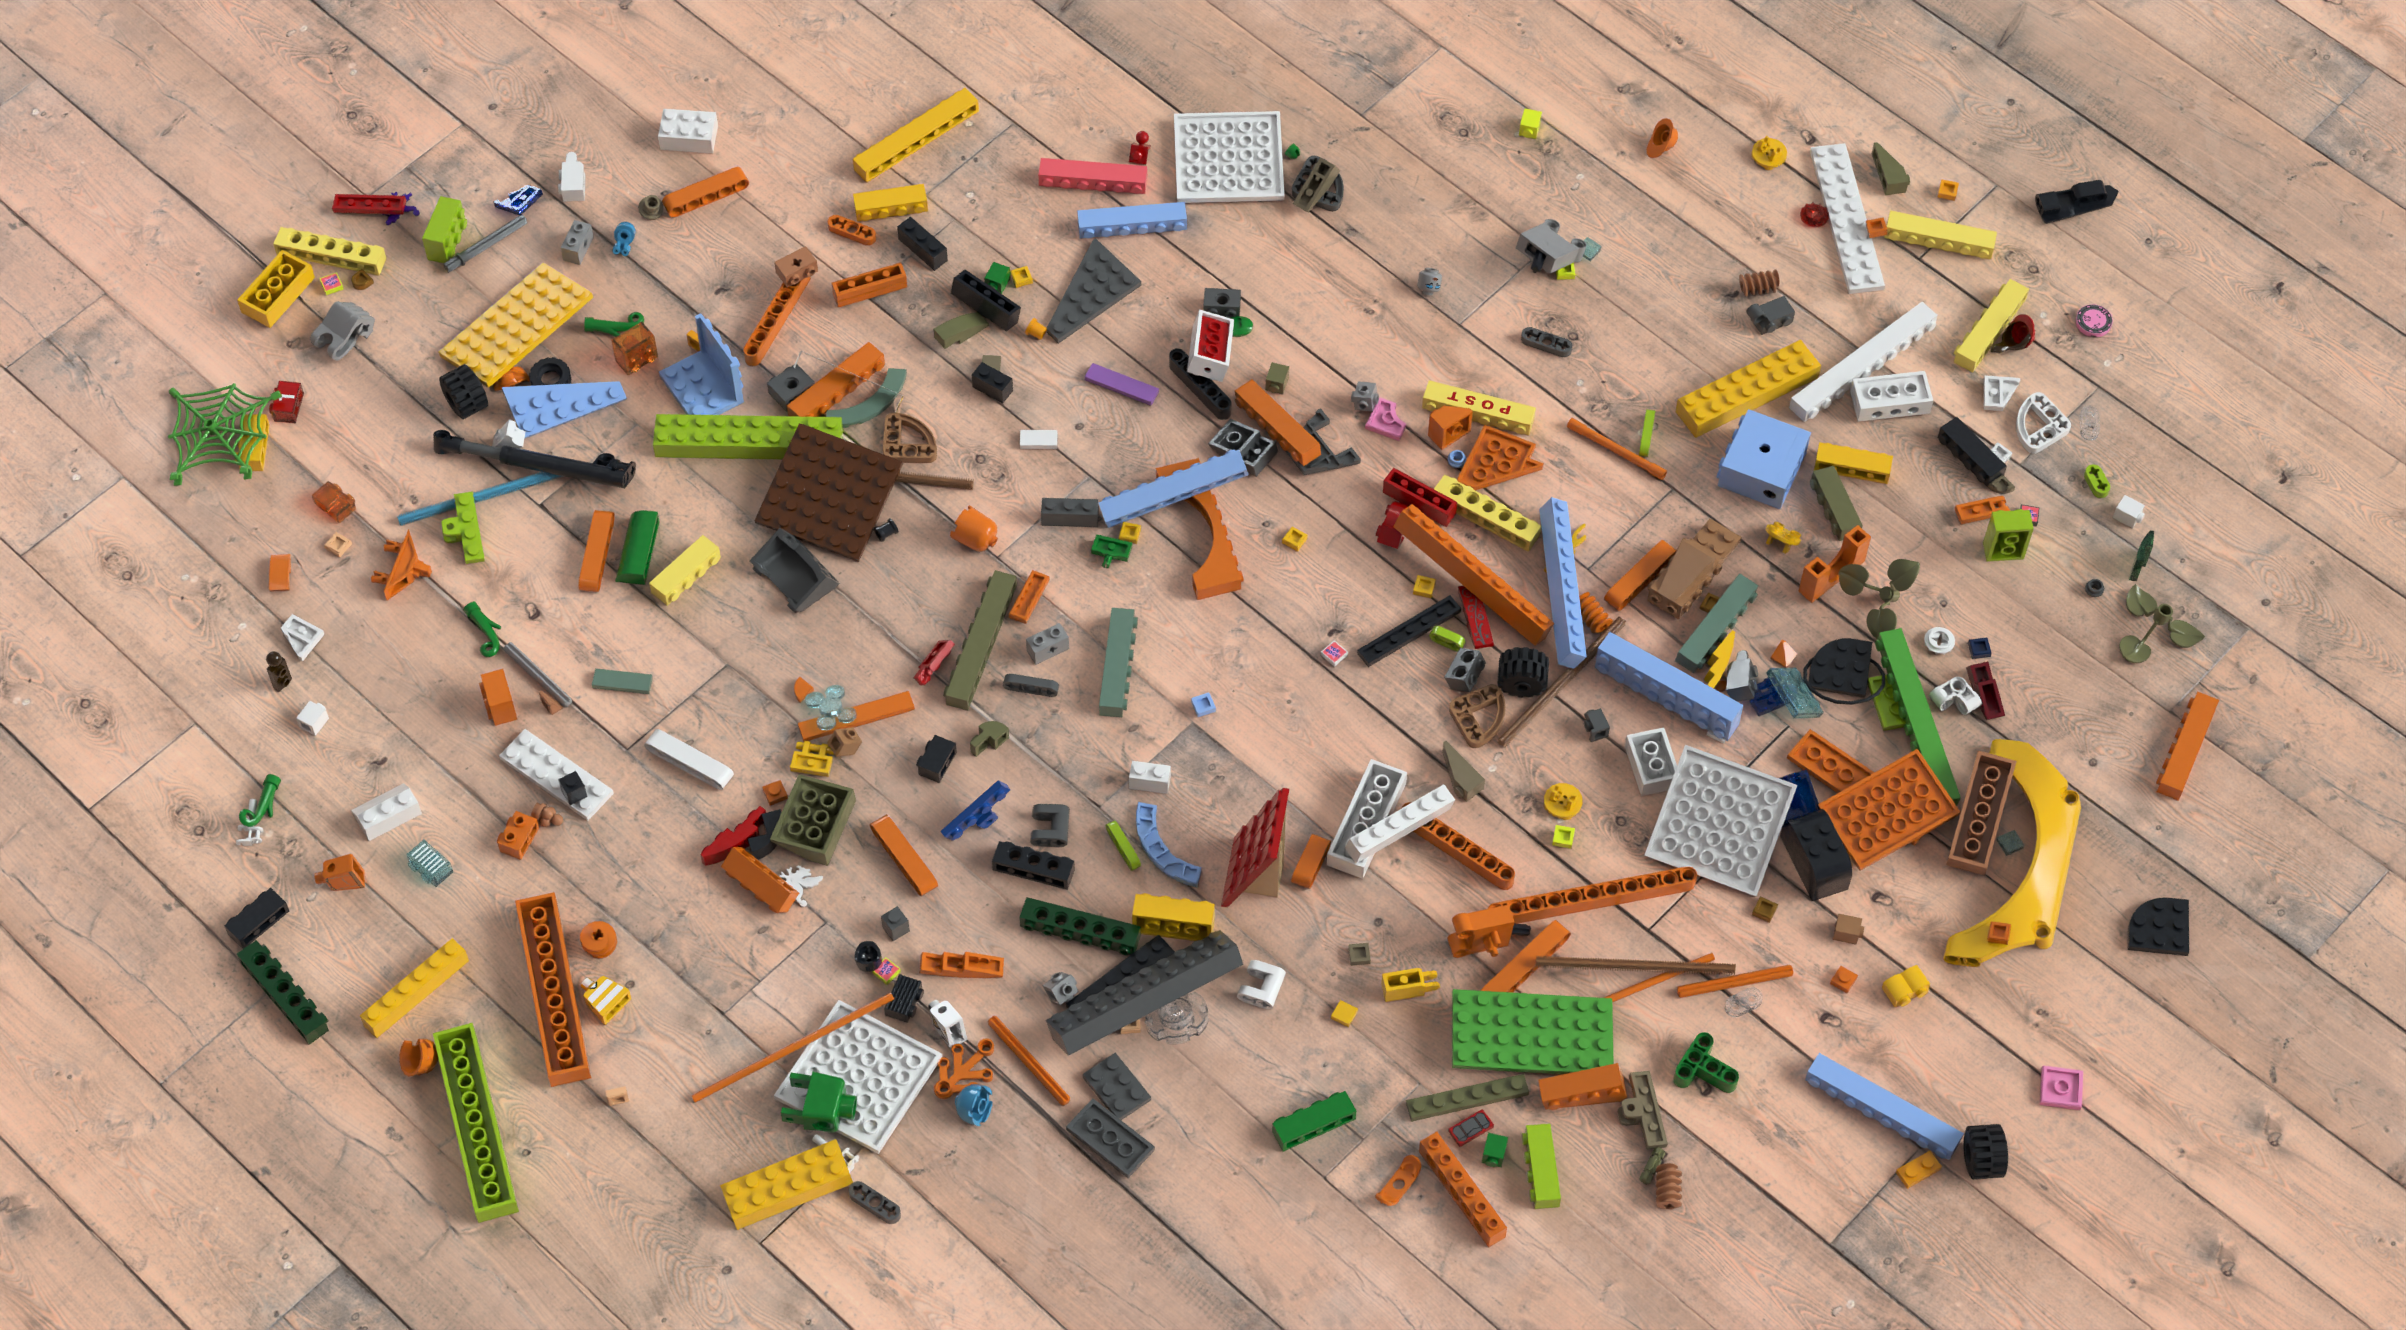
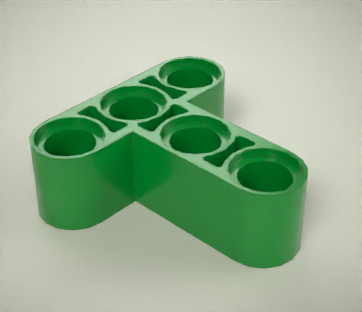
(1705, 1061)

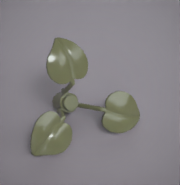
(1901, 572)
(2142, 603)

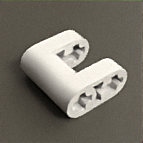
(1266, 996)

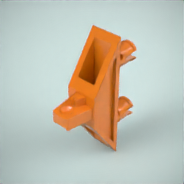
(405, 569)

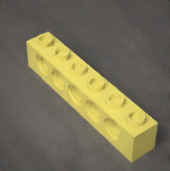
(330, 250)
(1493, 519)

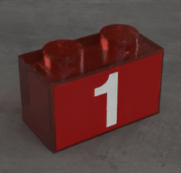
(288, 406)

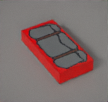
(1471, 1128)

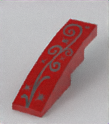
(1476, 619)

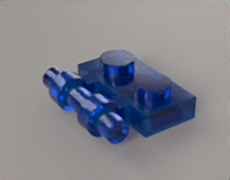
(1768, 700)

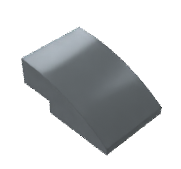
(1254, 448)

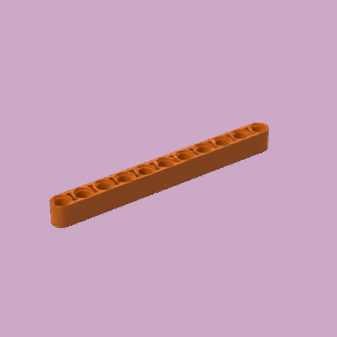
(1600, 890)

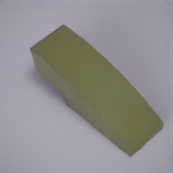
(959, 329)

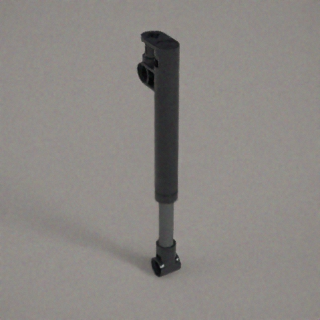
(603, 470)

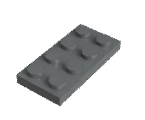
(1110, 1138)

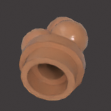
(546, 815)

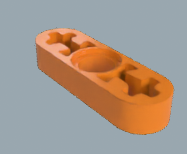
(846, 224)

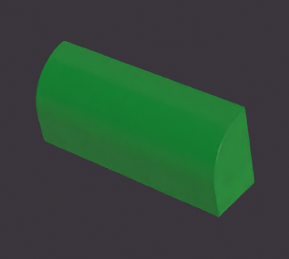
(638, 547)

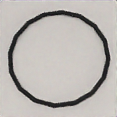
(1841, 701)

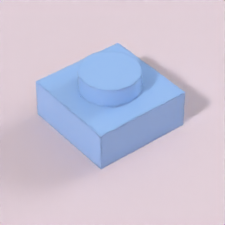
(1203, 704)

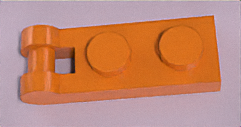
(1980, 509)

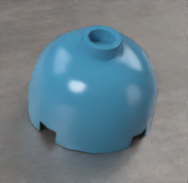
(974, 1104)

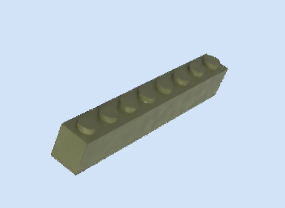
(980, 640)

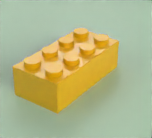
(276, 288)
(1173, 917)

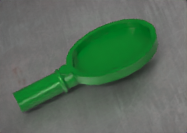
(1242, 326)

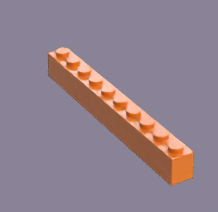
(1473, 575)

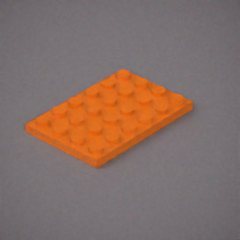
(1889, 809)

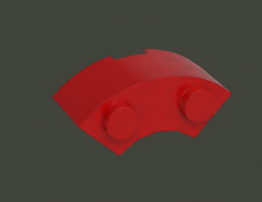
(1386, 532)

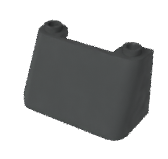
(793, 570)

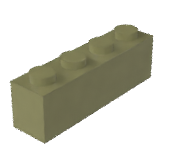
(1835, 501)

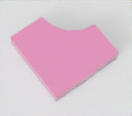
(1385, 421)

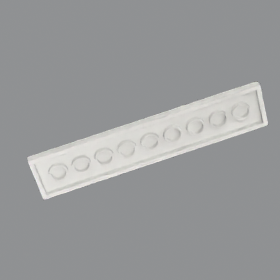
(1847, 218)

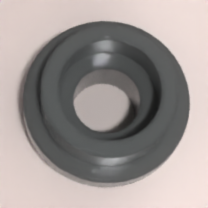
(2097, 584)

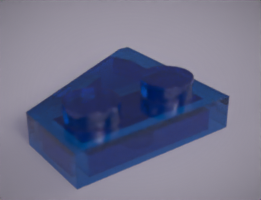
(519, 200)

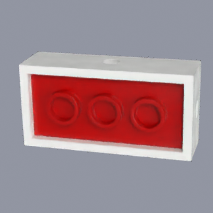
(1210, 345)

